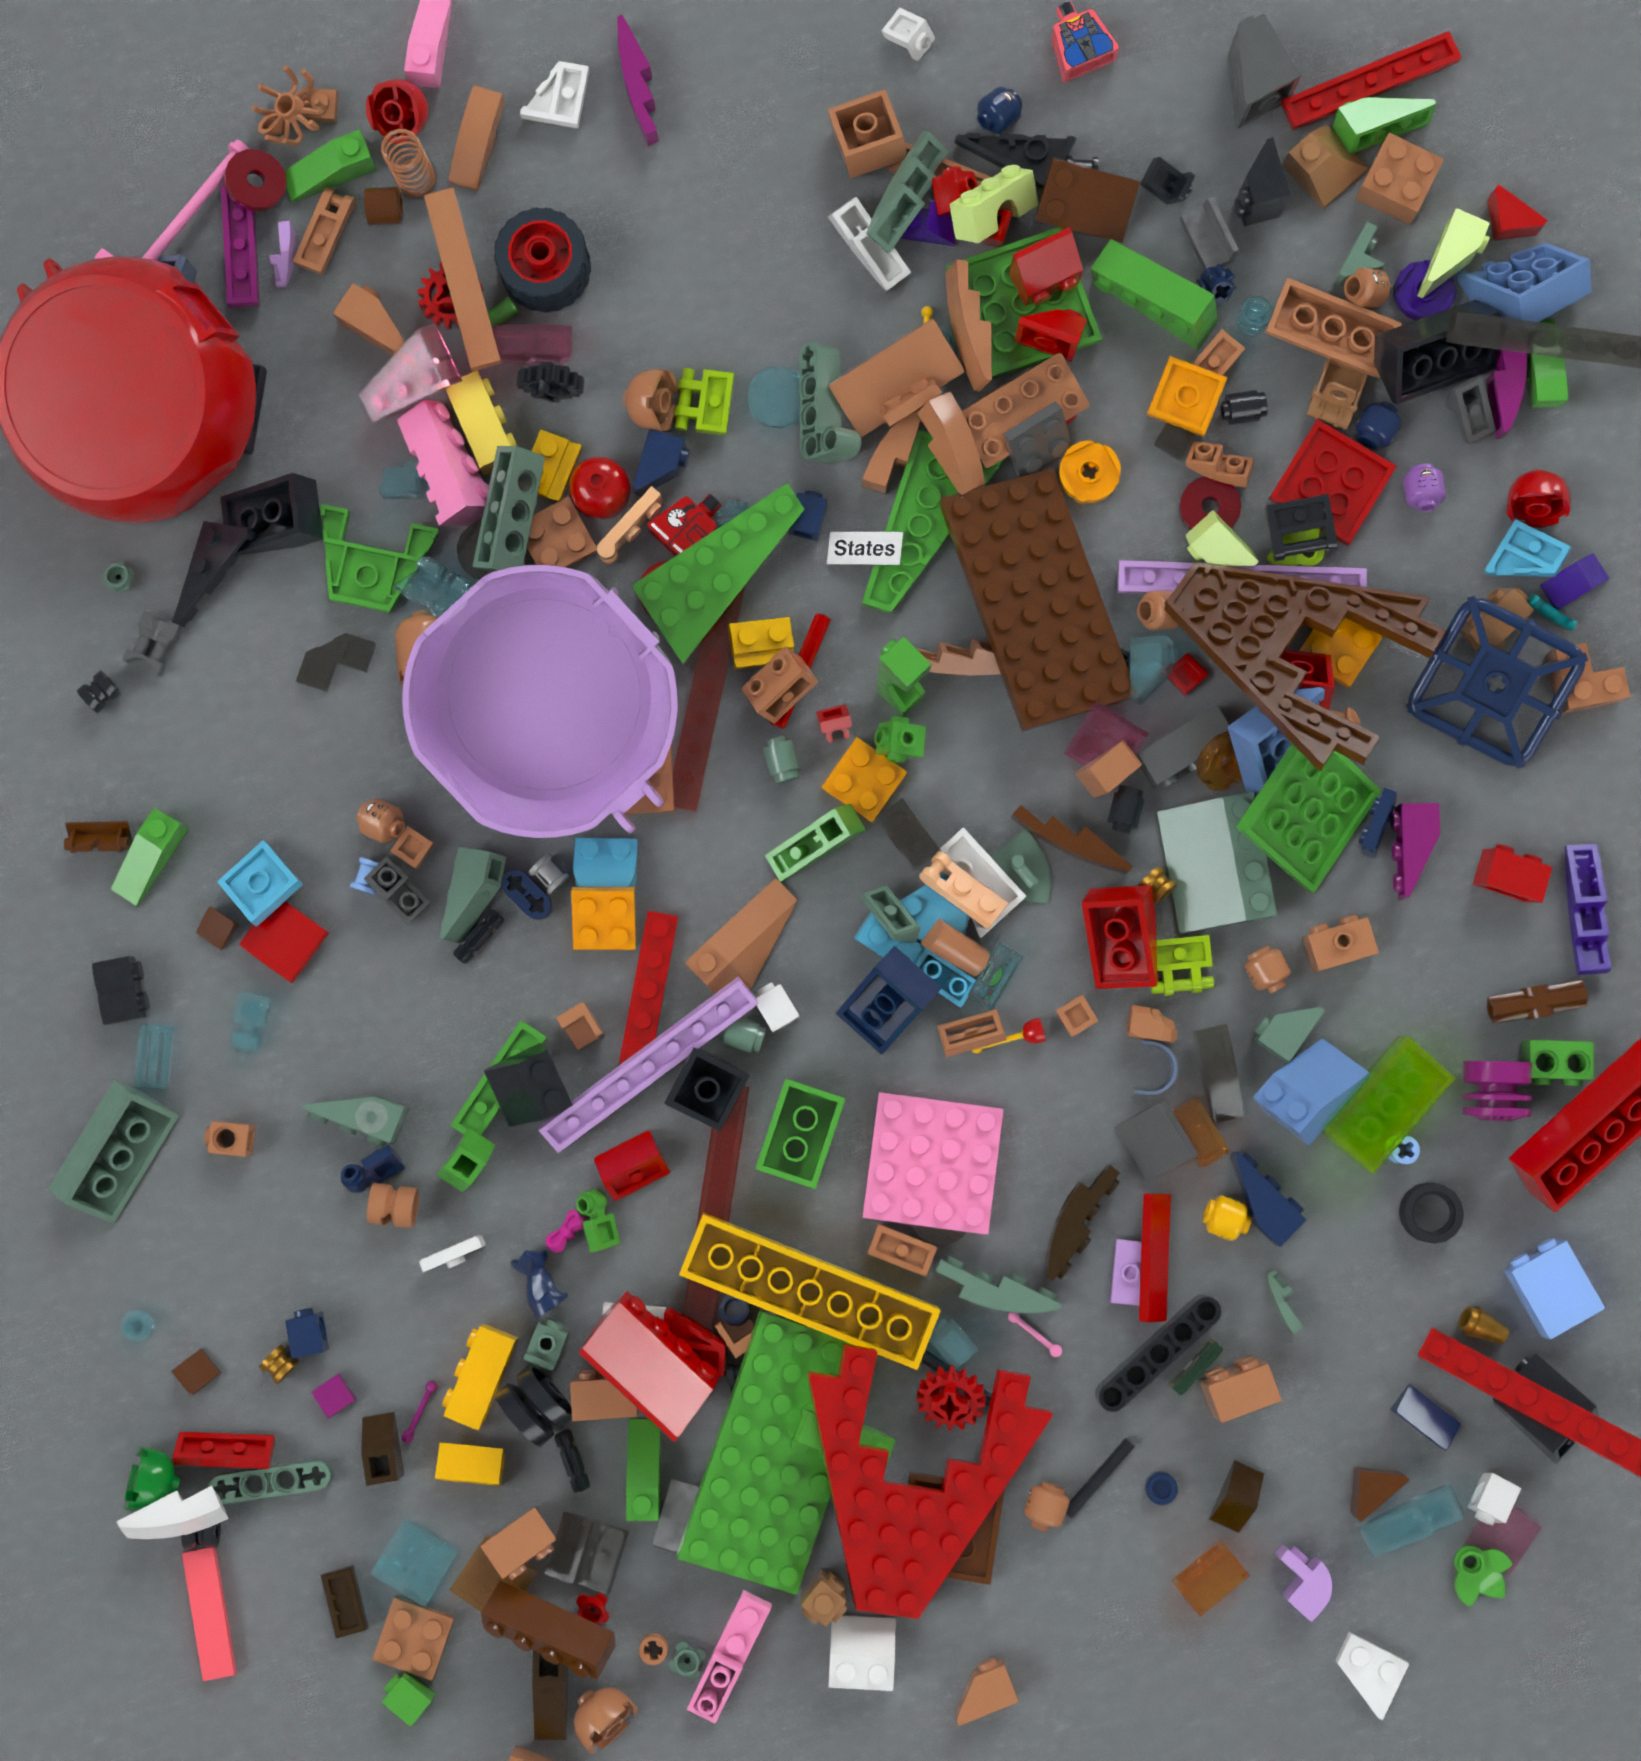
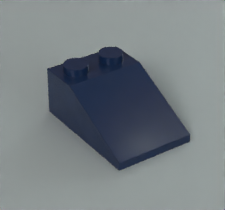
(888, 1000)

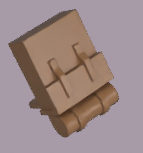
(1336, 394)

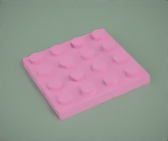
(933, 1163)

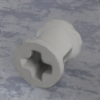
(549, 874)

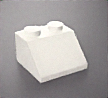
(862, 1653)

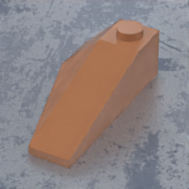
(744, 940)

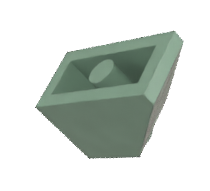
(1286, 1031)

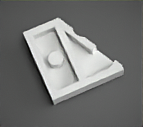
(1371, 1671)

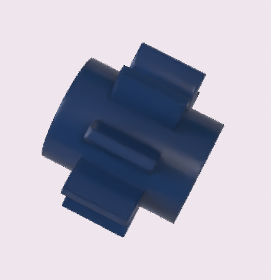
(1217, 282)

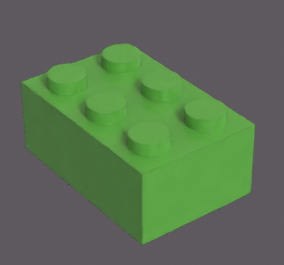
(800, 1133)

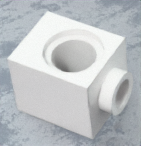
(776, 1006)
(1493, 1499)

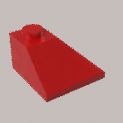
(1052, 332)

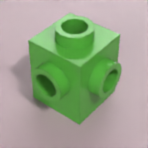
(900, 740)

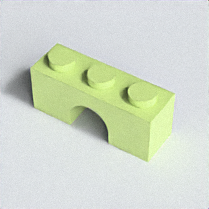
(977, 209)

